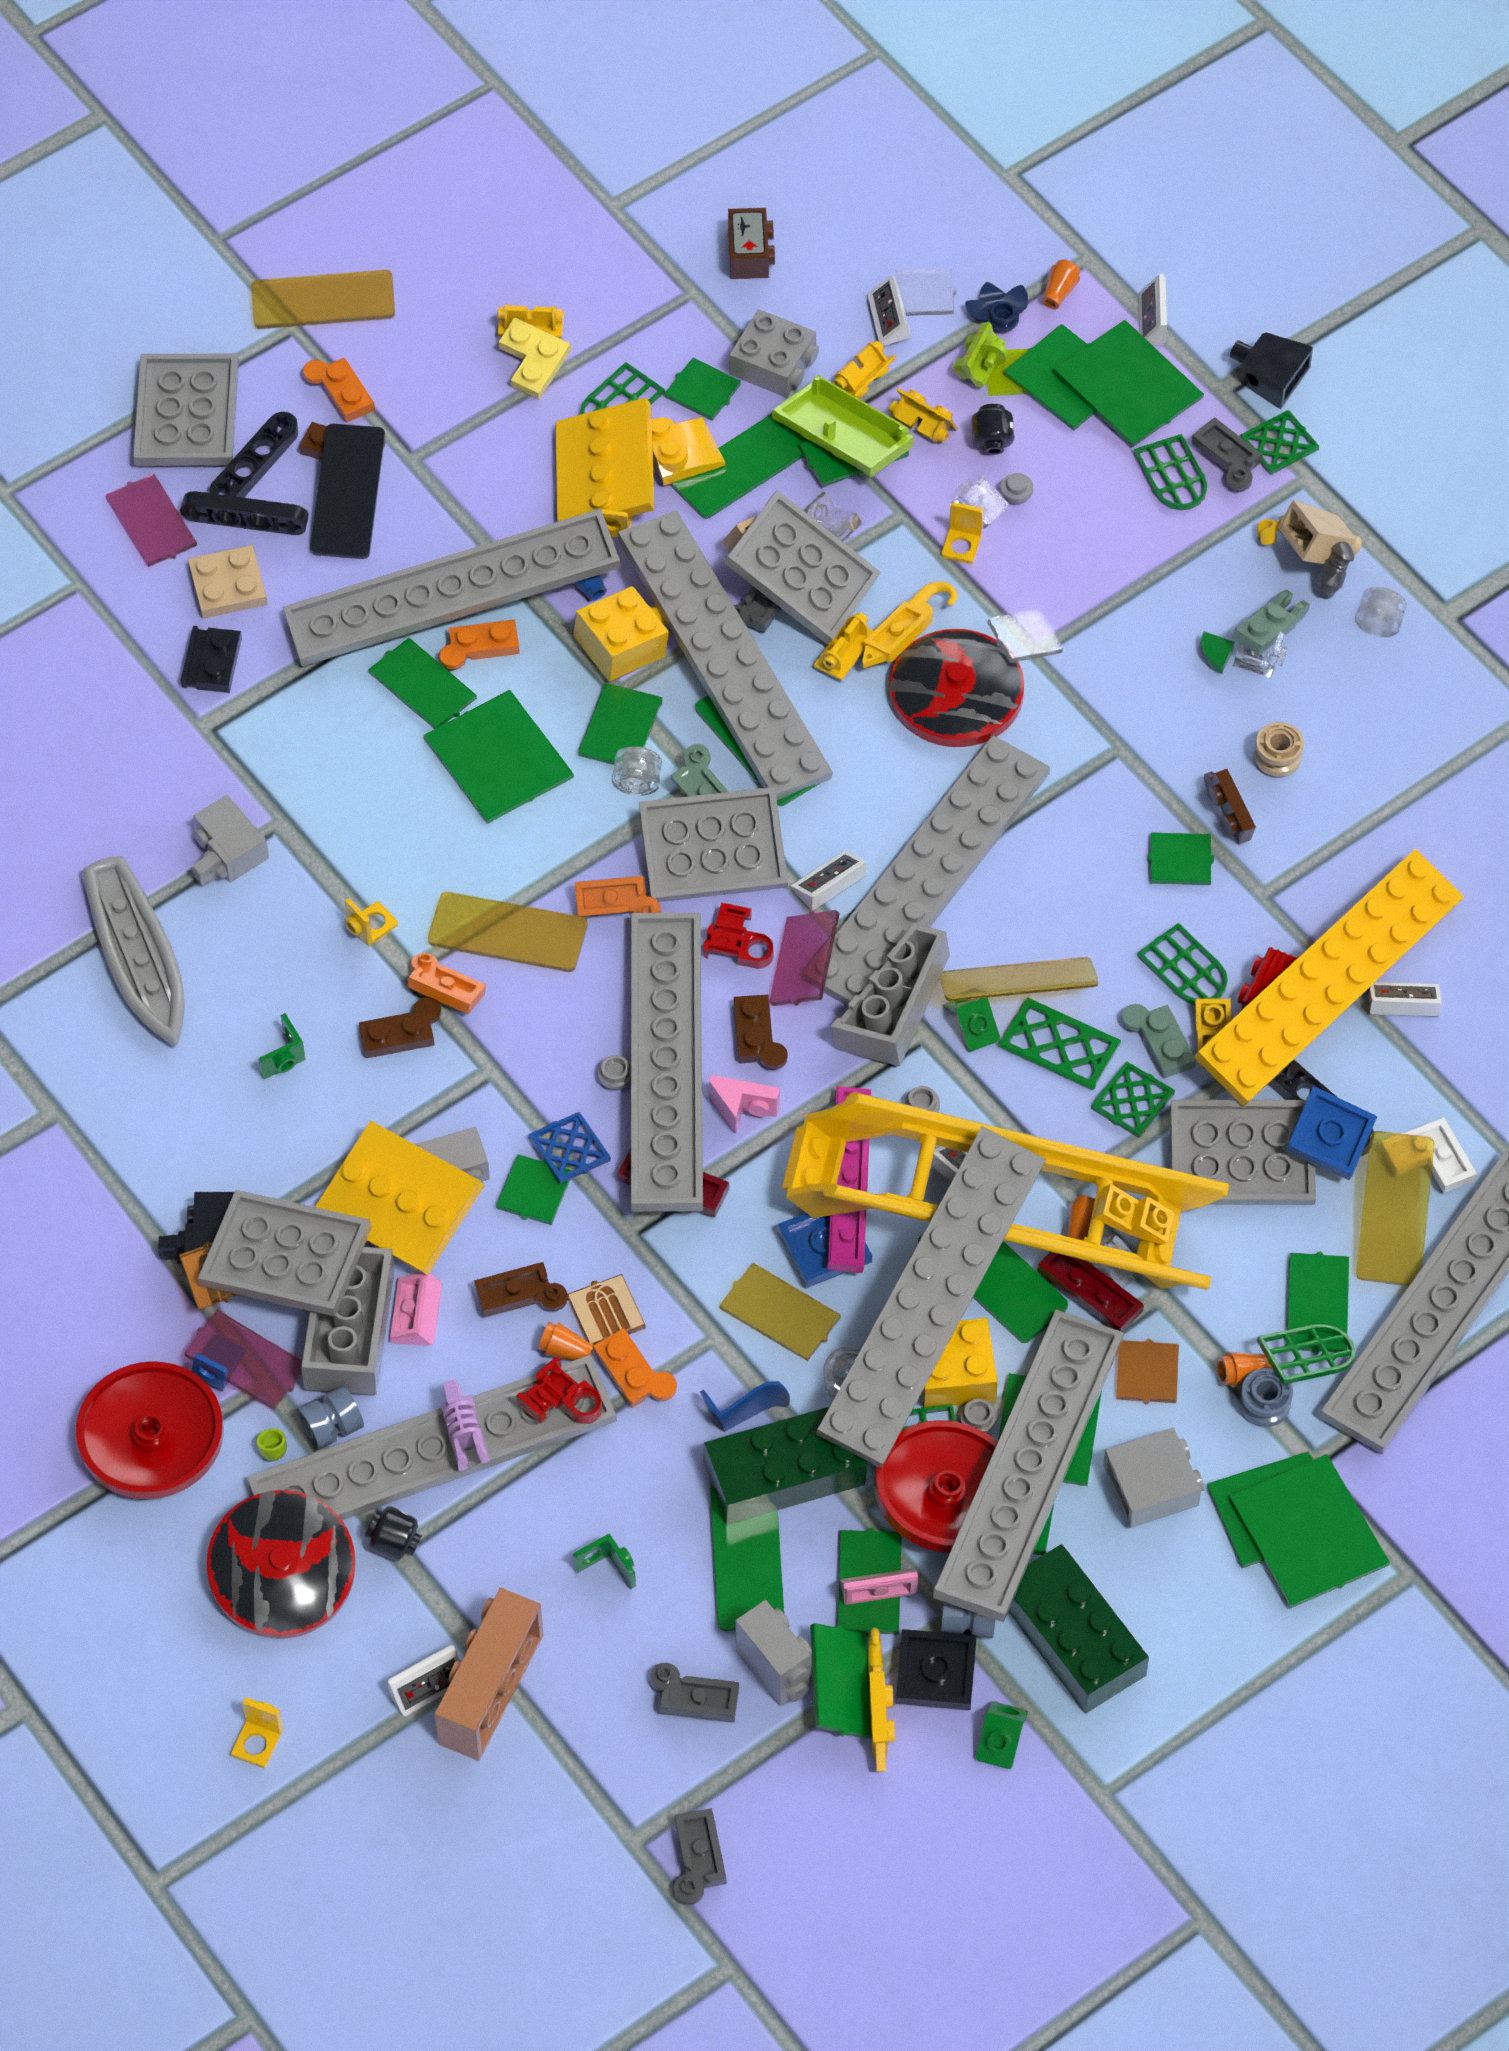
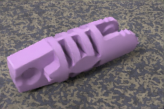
(462, 1424)

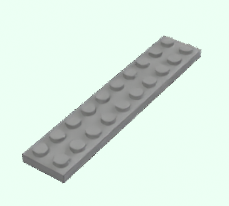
(451, 587)
(724, 655)
(934, 863)
(666, 1062)
(930, 1297)
(1427, 1319)
(420, 1453)
(1028, 1466)

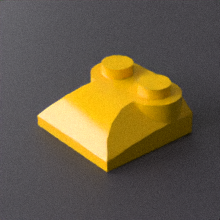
(683, 449)

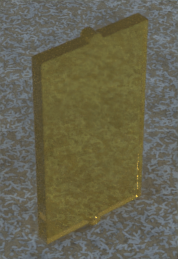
(780, 1311)

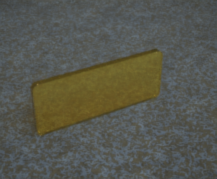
(323, 299)
(508, 931)
(1018, 979)
(1395, 1208)

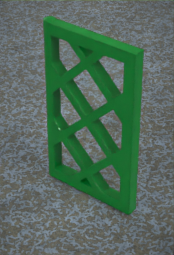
(1056, 1018)

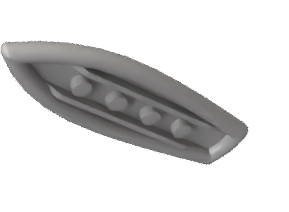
(136, 947)

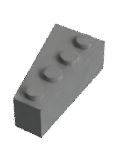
(892, 1004)

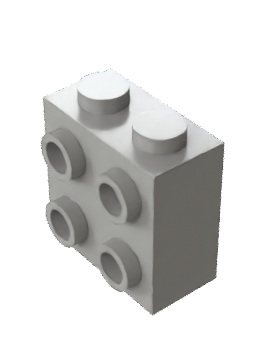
(773, 353)
(1153, 1477)
(774, 1653)

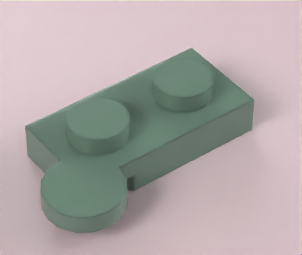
(695, 777)
(1161, 1037)

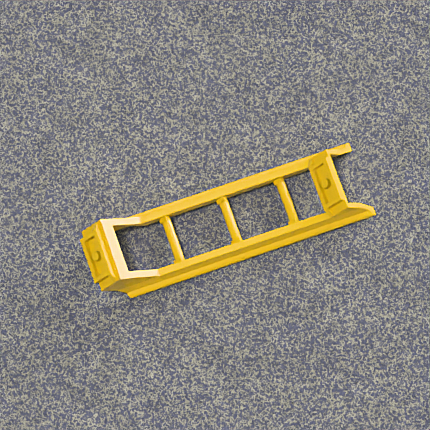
(822, 1140)

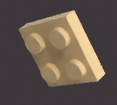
(227, 581)

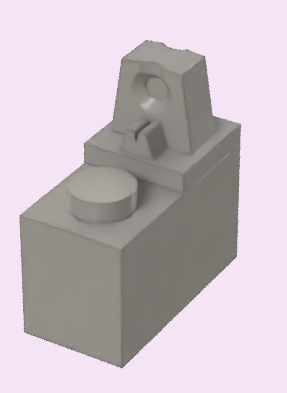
(231, 841)
(461, 1150)

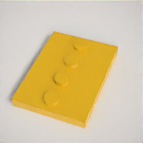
(605, 461)
(405, 1193)

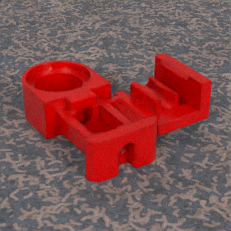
(730, 934)
(556, 1388)

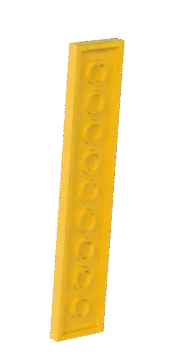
(1328, 977)

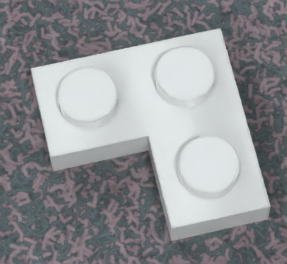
(1450, 1162)

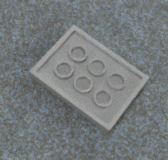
(186, 409)
(802, 567)
(713, 844)
(1242, 1149)
(285, 1253)

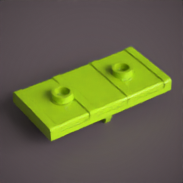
(844, 426)

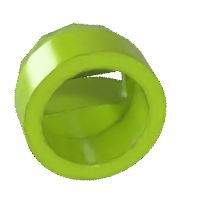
(272, 1444)

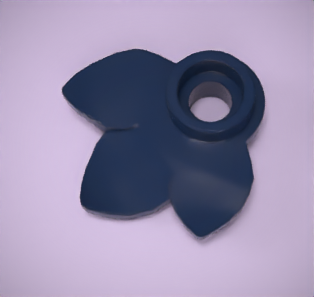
(996, 304)

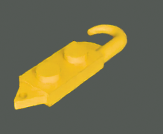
(904, 625)
(880, 1698)

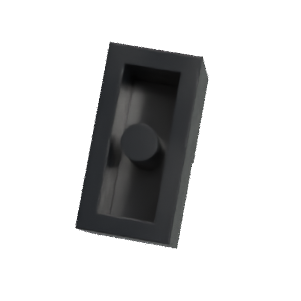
(201, 1226)

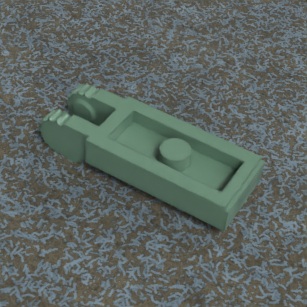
(1262, 628)

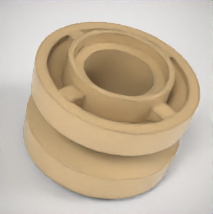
(1279, 762)

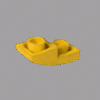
(1210, 1018)
(1135, 1217)

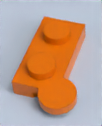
(341, 386)
(479, 642)
(614, 896)
(444, 983)
(631, 1370)

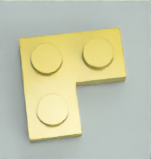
(540, 354)

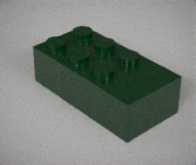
(778, 1467)
(1076, 1630)

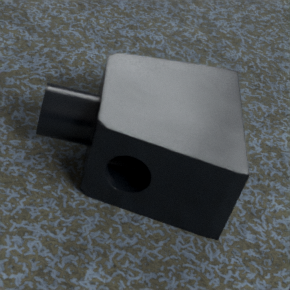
(1272, 366)

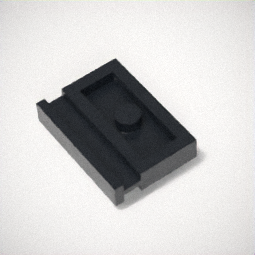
(211, 659)

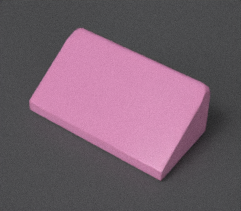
(416, 1310)
(879, 1586)

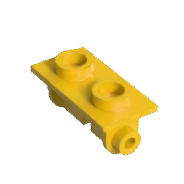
(545, 318)
(873, 366)
(934, 420)
(845, 647)

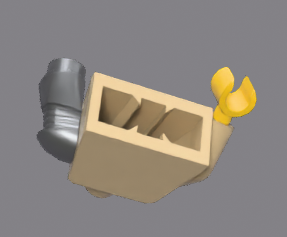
(1317, 539)

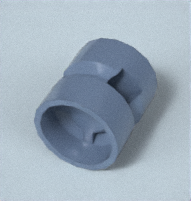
(330, 1417)
(957, 1620)

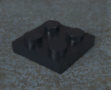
(936, 1669)

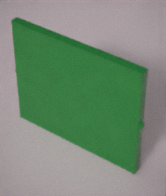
(1128, 383)
(498, 756)
(1309, 1530)

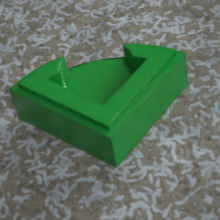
(1216, 650)

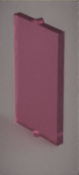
(151, 520)
(804, 958)
(251, 1360)

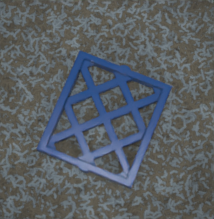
(583, 1167)

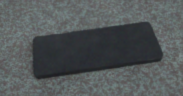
(347, 491)

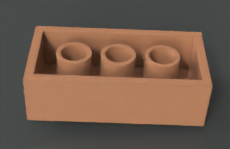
(488, 1673)

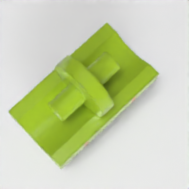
(982, 355)

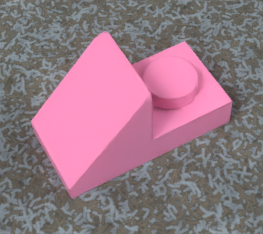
(735, 1096)

